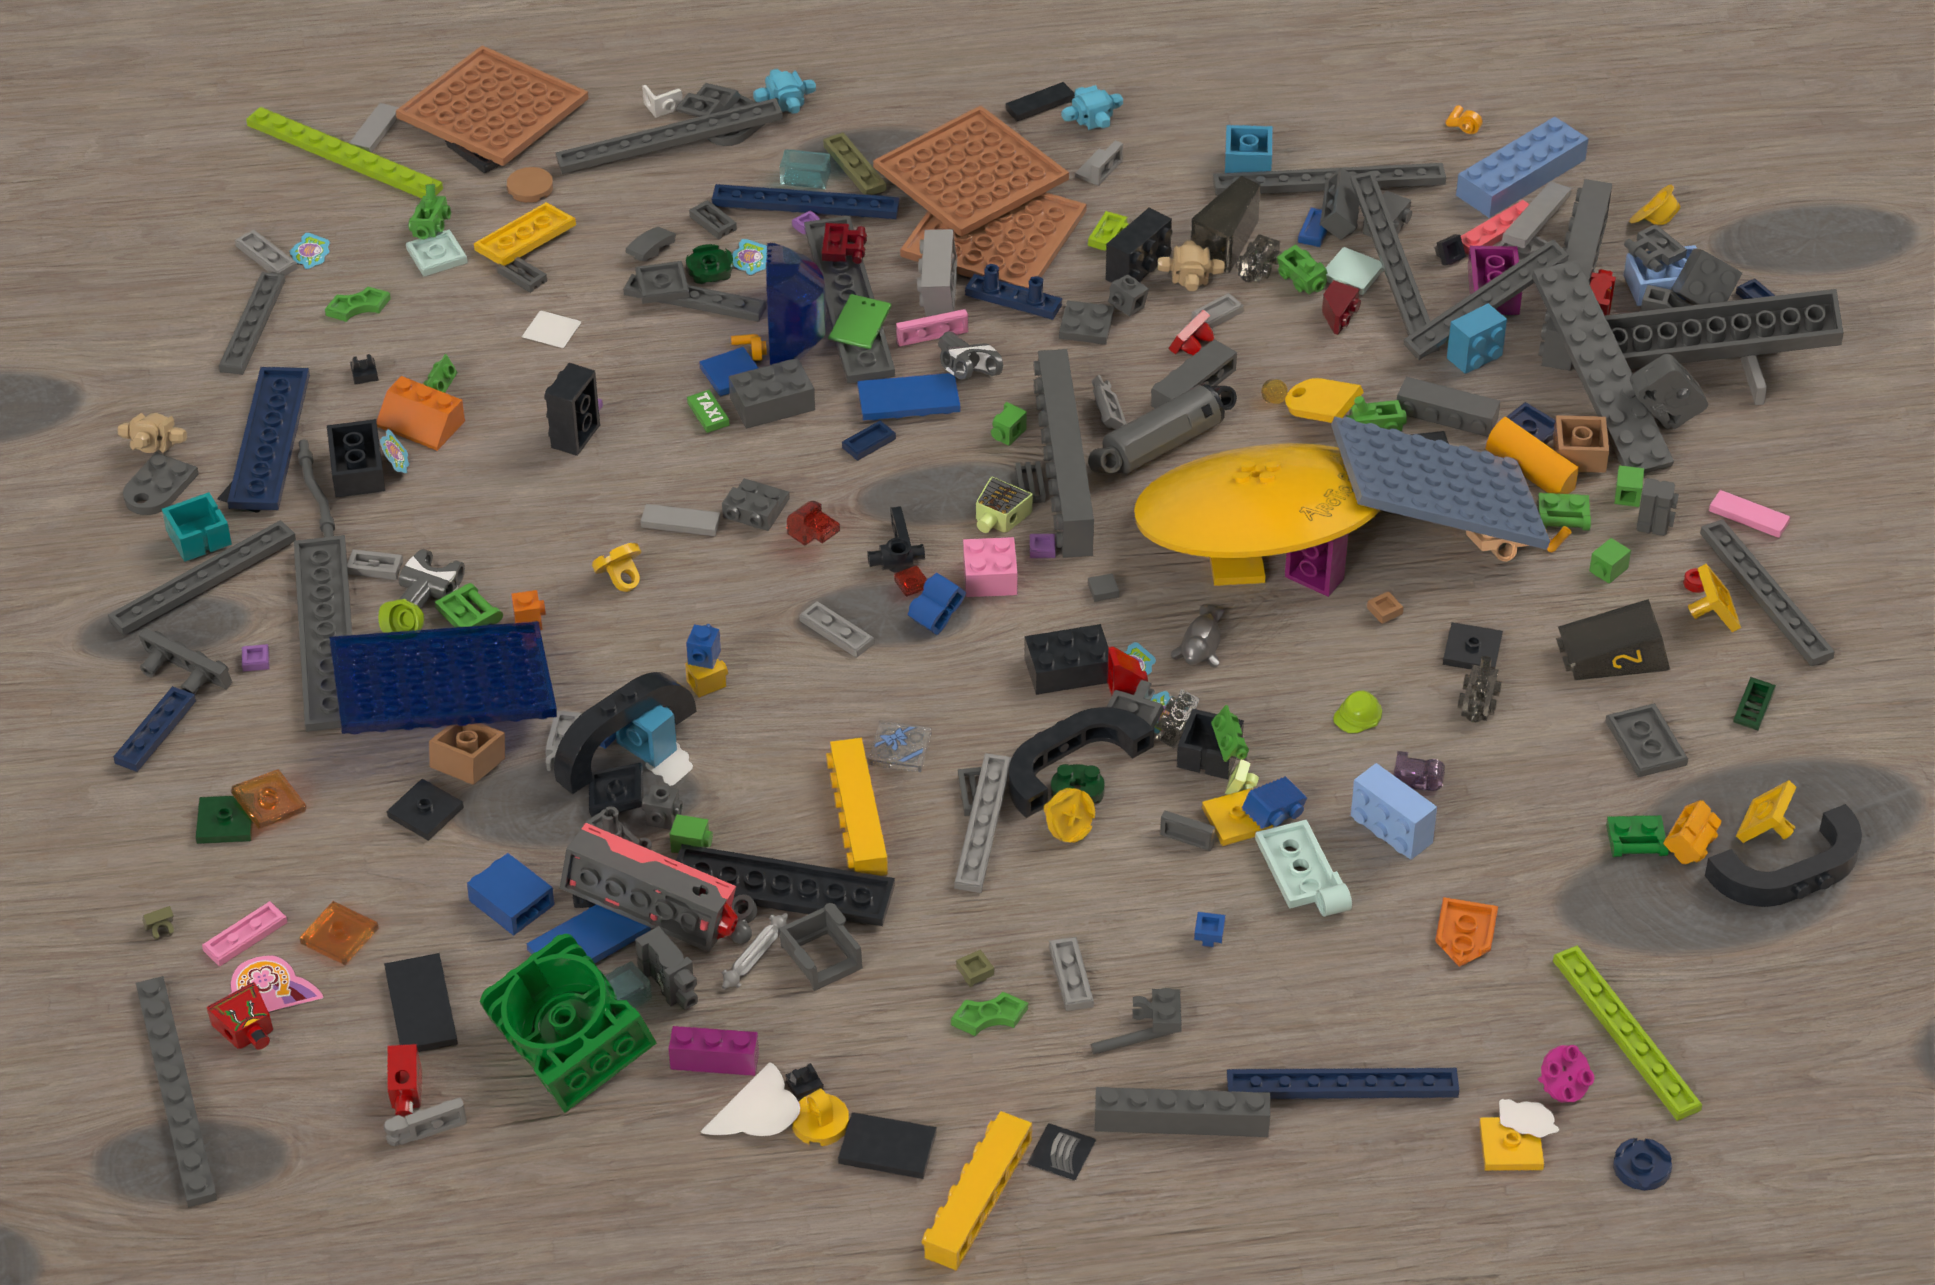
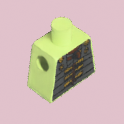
(1002, 506)

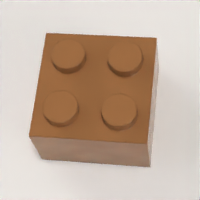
(1582, 441)
(467, 751)

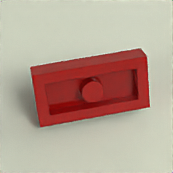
(1185, 339)

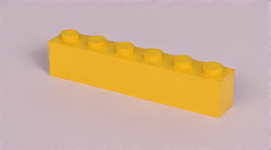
(857, 806)
(977, 1190)

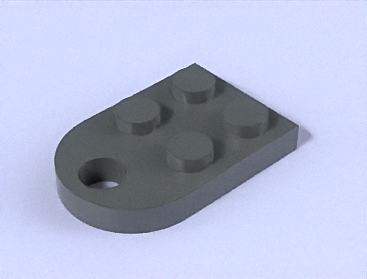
(158, 483)

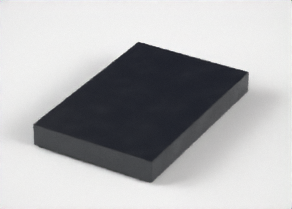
(887, 1145)

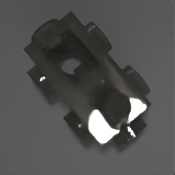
(1258, 259)
(1480, 690)
(1174, 722)

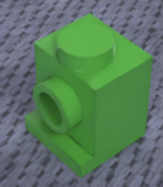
(1009, 424)

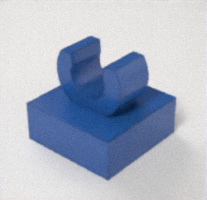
(1209, 928)

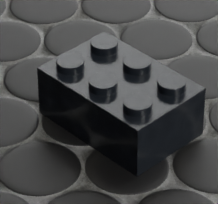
(1139, 246)
(572, 409)
(355, 458)
(1067, 659)

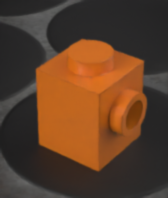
(528, 607)

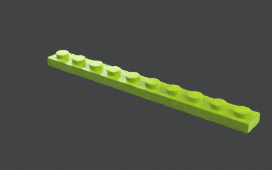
(342, 152)

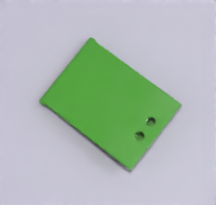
(860, 321)

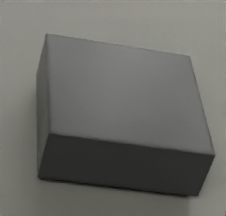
(1103, 587)

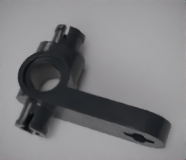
(897, 552)

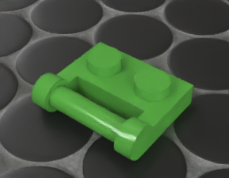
(1564, 510)
(462, 613)

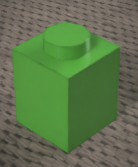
(1629, 486)
(1610, 560)
(690, 832)

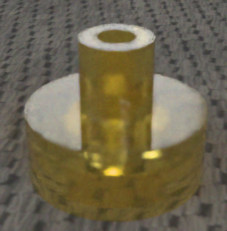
(1274, 391)

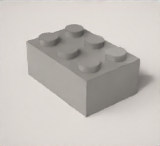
(937, 272)

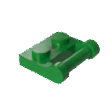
(1636, 835)

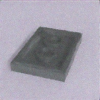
(1646, 740)

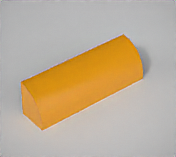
(1536, 459)

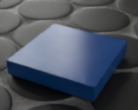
(720, 367)

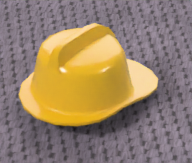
(1660, 208)

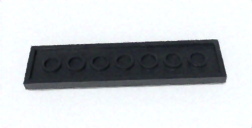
(795, 885)

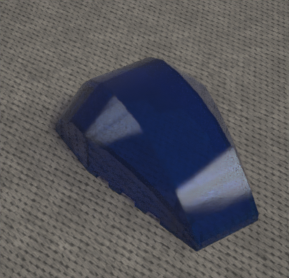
(793, 303)

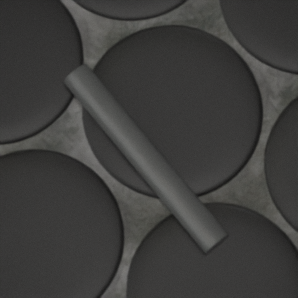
(1125, 1040)

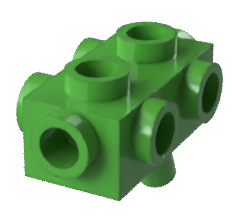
(429, 215)
(1302, 270)
(1383, 414)

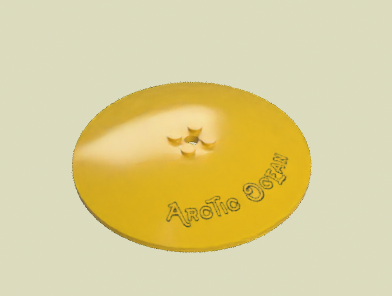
(1252, 502)

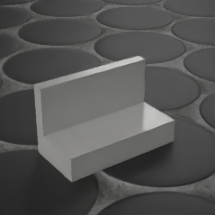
(1101, 164)

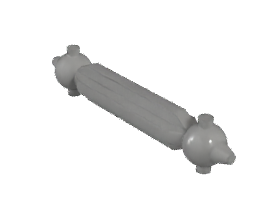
(753, 952)

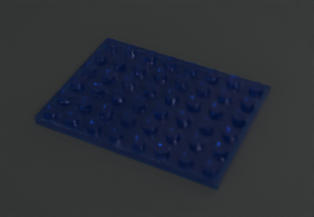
(441, 677)

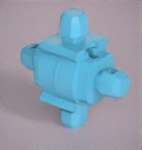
(786, 88)
(1092, 107)

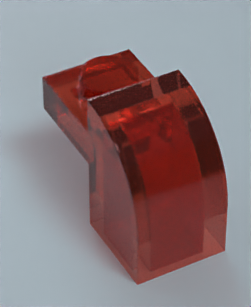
(811, 523)

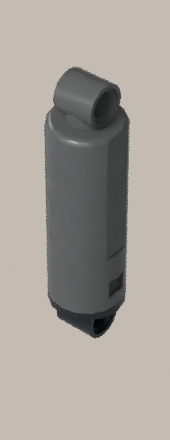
(1162, 429)

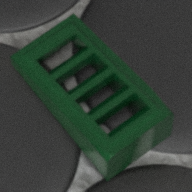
(1760, 688)

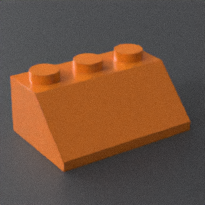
(420, 413)

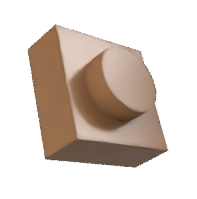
(1385, 607)

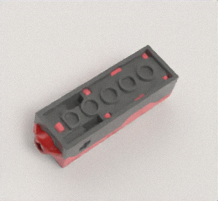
(649, 887)

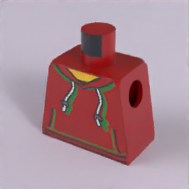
(242, 1018)

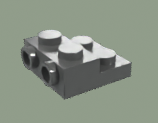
(754, 504)

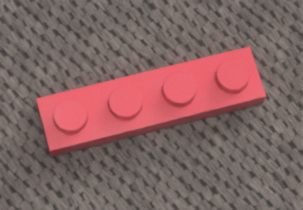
(1492, 230)

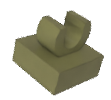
(157, 919)
(975, 967)

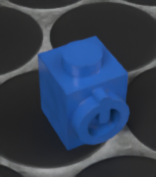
(703, 646)

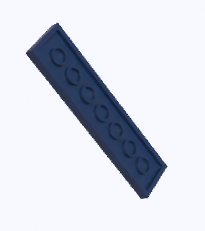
(268, 438)

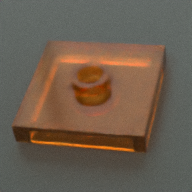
(268, 798)
(339, 933)

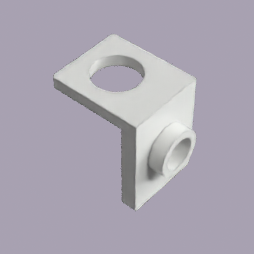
(663, 103)

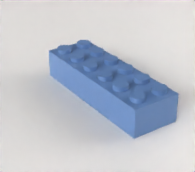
(1521, 167)

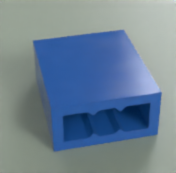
(510, 893)

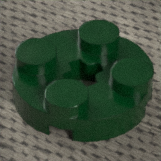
(720, 265)
(1078, 774)

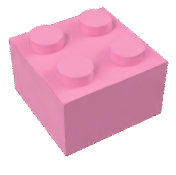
(990, 567)

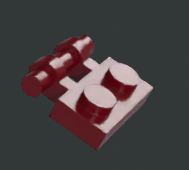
(836, 244)

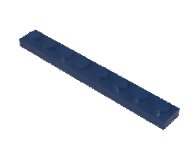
(804, 201)
(1346, 1082)

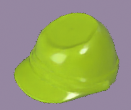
(400, 616)
(1358, 712)

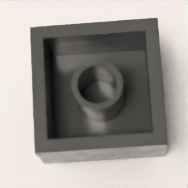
(1706, 279)

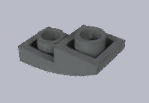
(648, 243)

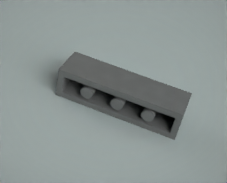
(1207, 366)
(1448, 406)

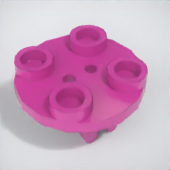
(1556, 1079)

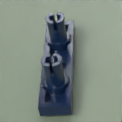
(1023, 299)

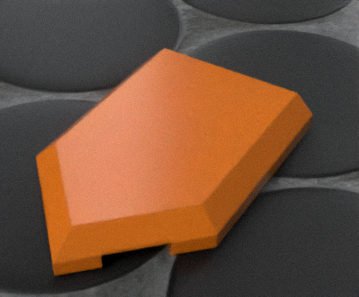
(1465, 929)

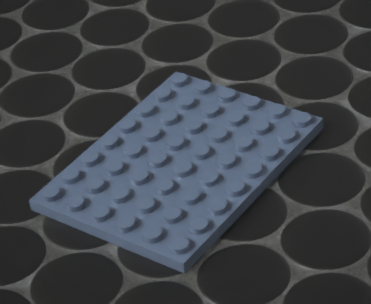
(1439, 482)

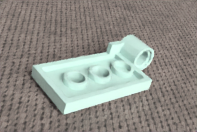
(1313, 885)

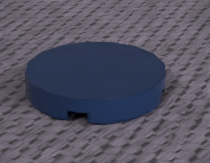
(1642, 1164)

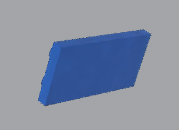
(908, 396)
(596, 931)

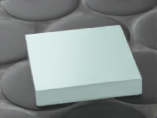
(436, 253)
(1354, 269)

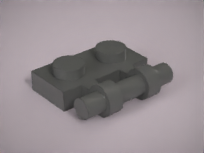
(1660, 244)

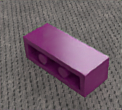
(713, 1050)

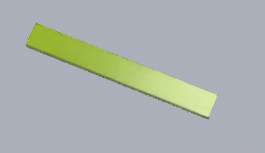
(1627, 1033)

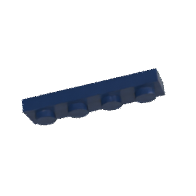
(154, 729)

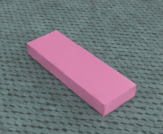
(931, 327)
(1749, 513)
(244, 933)

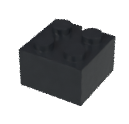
(1200, 749)

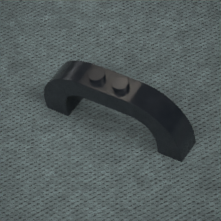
(611, 714)
(1065, 737)
(1797, 880)

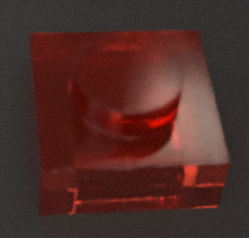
(910, 580)

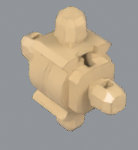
(1190, 265)
(152, 433)

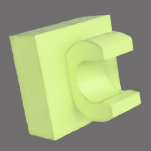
(1241, 779)

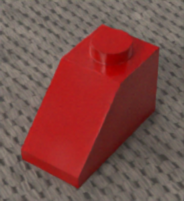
(1123, 672)

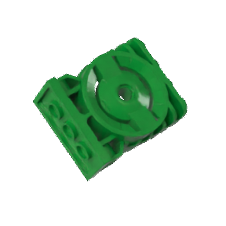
(562, 987)

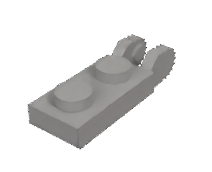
(425, 1122)

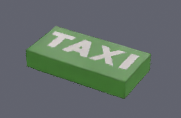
(708, 411)

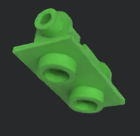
(441, 374)
(1228, 735)

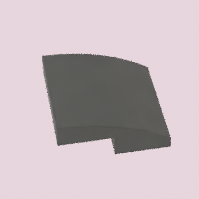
(708, 100)

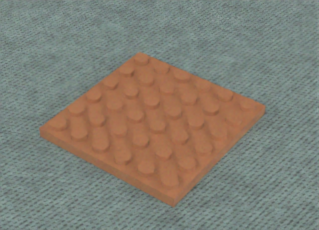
(492, 105)
(971, 170)
(1017, 242)

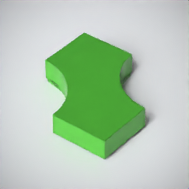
(347, 306)
(976, 1016)

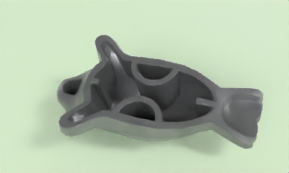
(1201, 637)

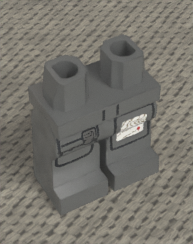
(665, 964)

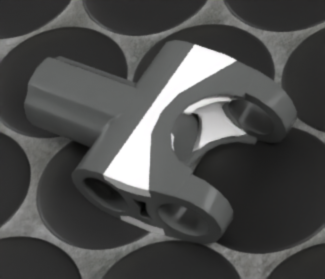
(963, 359)
(428, 581)

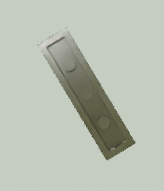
(854, 164)

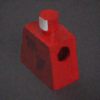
(404, 1078)

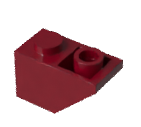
(1339, 305)

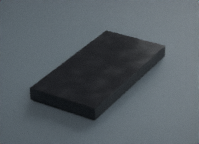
(421, 1002)

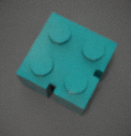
(196, 526)

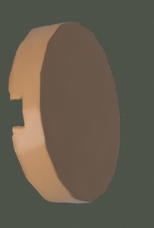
(529, 184)

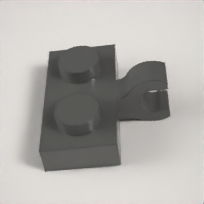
(1139, 703)
(1163, 1009)

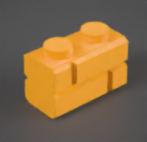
(1693, 832)

